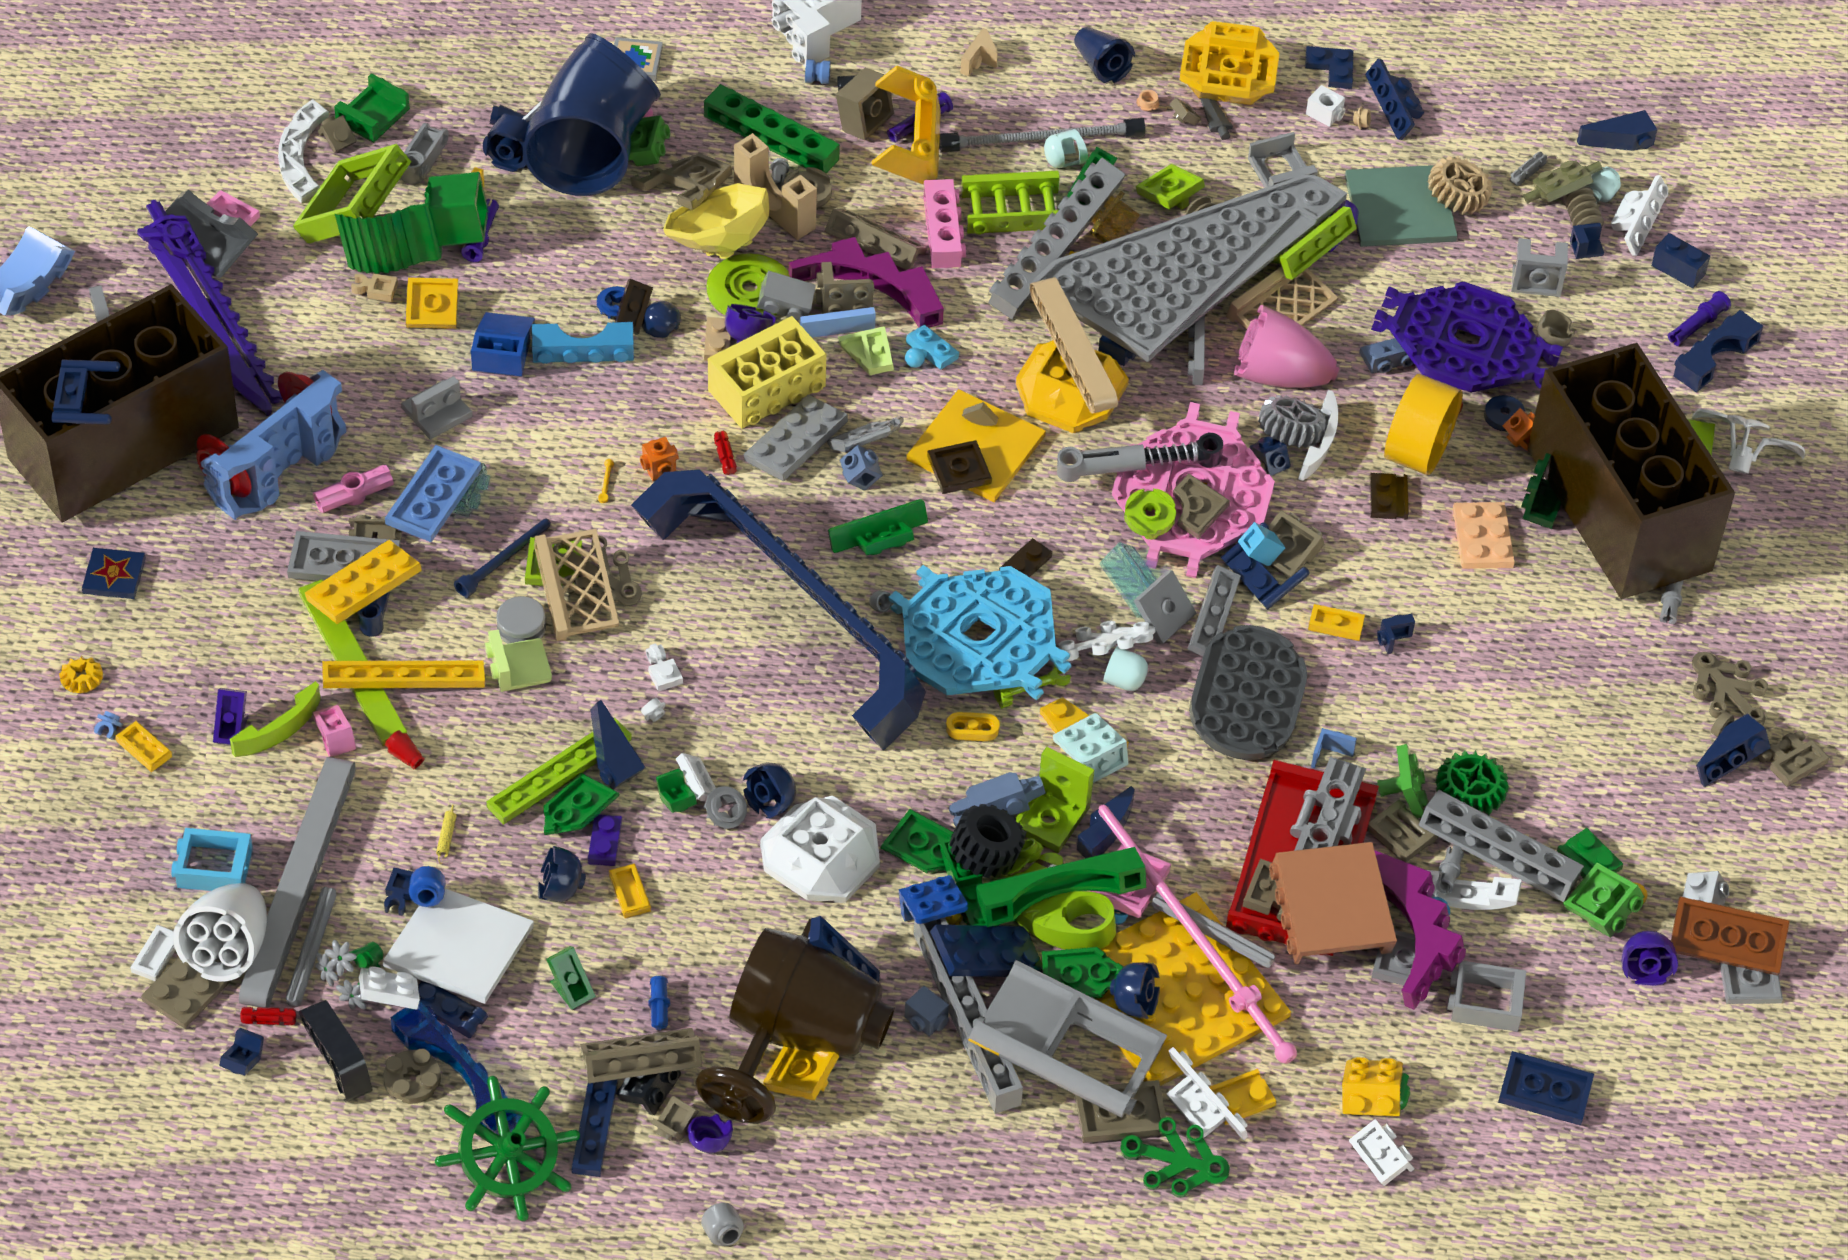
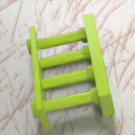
(1004, 185)
(1317, 243)

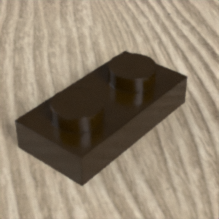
(634, 304)
(1029, 558)

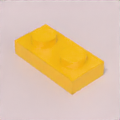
(1336, 622)

